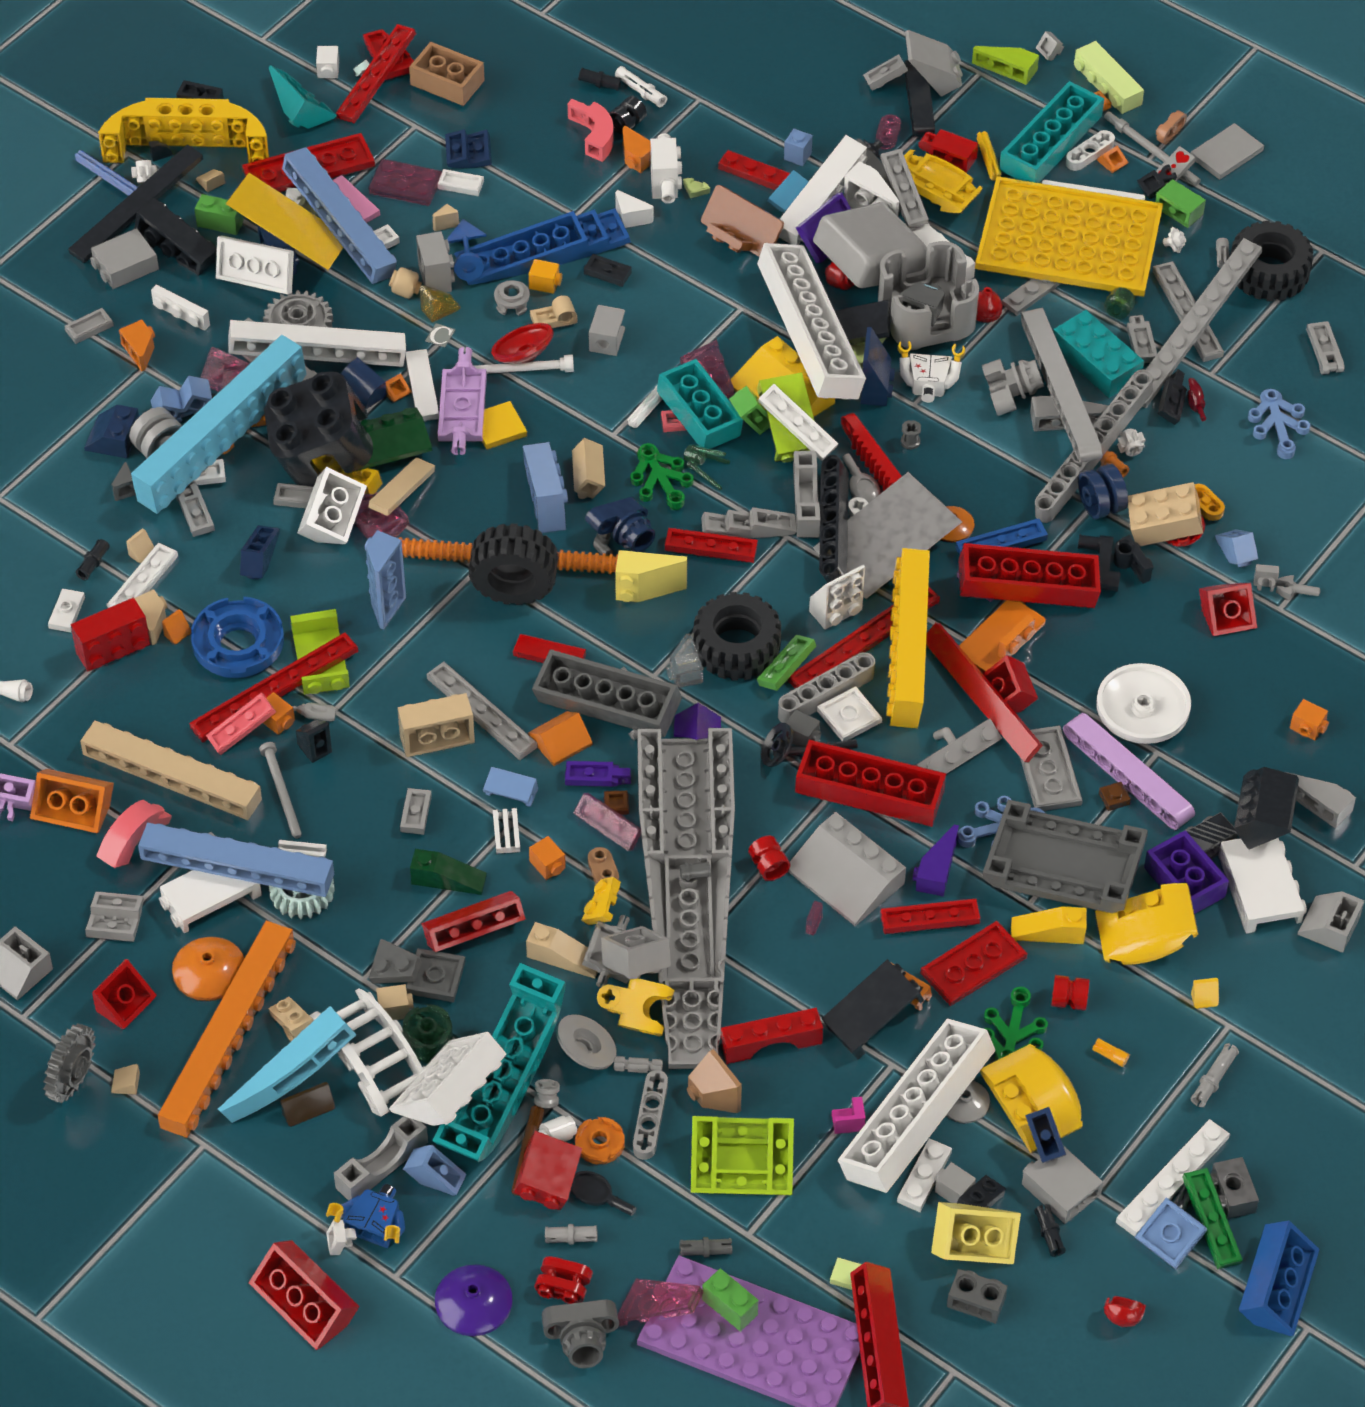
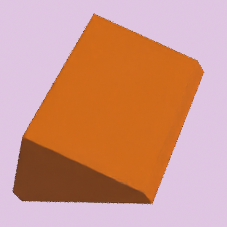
(562, 737)

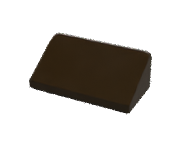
(307, 1104)

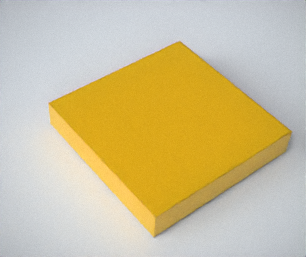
(502, 425)

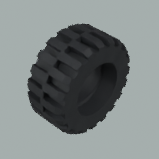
(1282, 243)
(513, 564)
(742, 613)

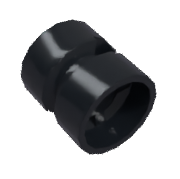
(628, 114)

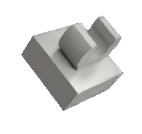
(1049, 46)
(1266, 576)

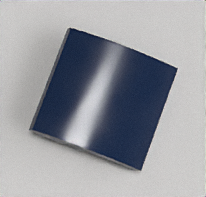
(468, 150)

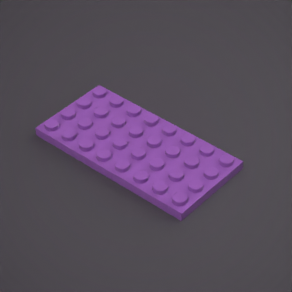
(782, 1353)

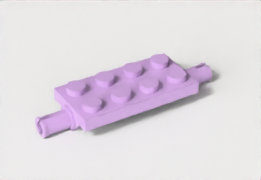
(462, 403)

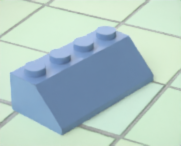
(385, 575)

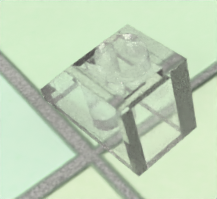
(685, 664)

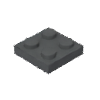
(437, 975)

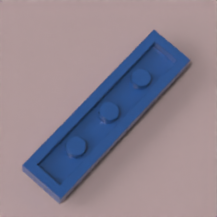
(1013, 536)

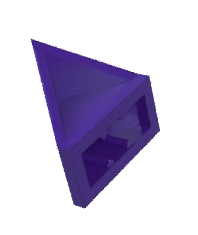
(695, 722)

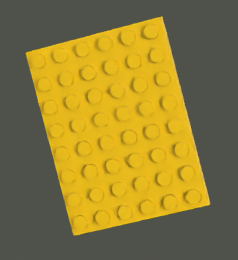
(1069, 236)

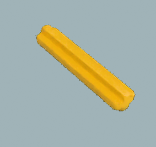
(988, 155)

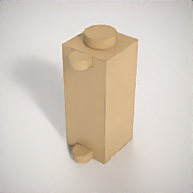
(588, 468)

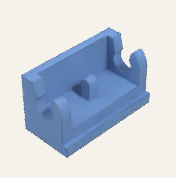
(511, 785)

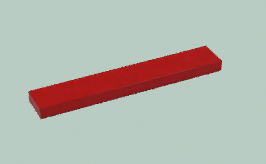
(375, 73)

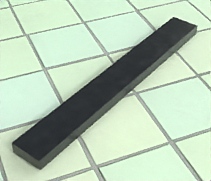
(126, 211)

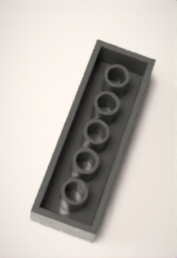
(606, 692)

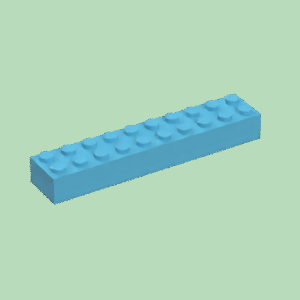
(217, 425)

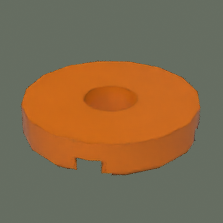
(604, 1152)

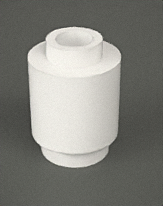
(559, 1128)

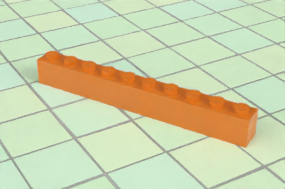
(226, 1029)

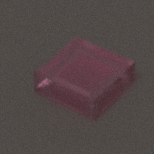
(814, 918)

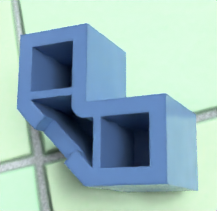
(188, 400)

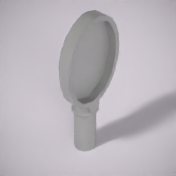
(861, 484)

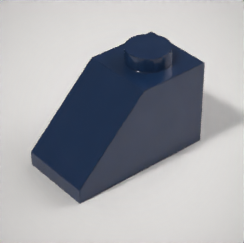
(1045, 1135)

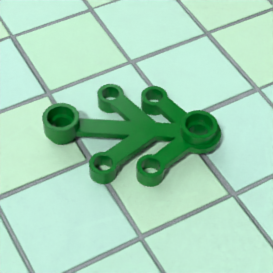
(649, 455)
(1012, 1034)

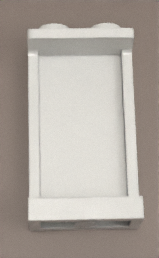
(200, 894)

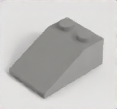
(934, 62)

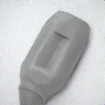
(316, 711)

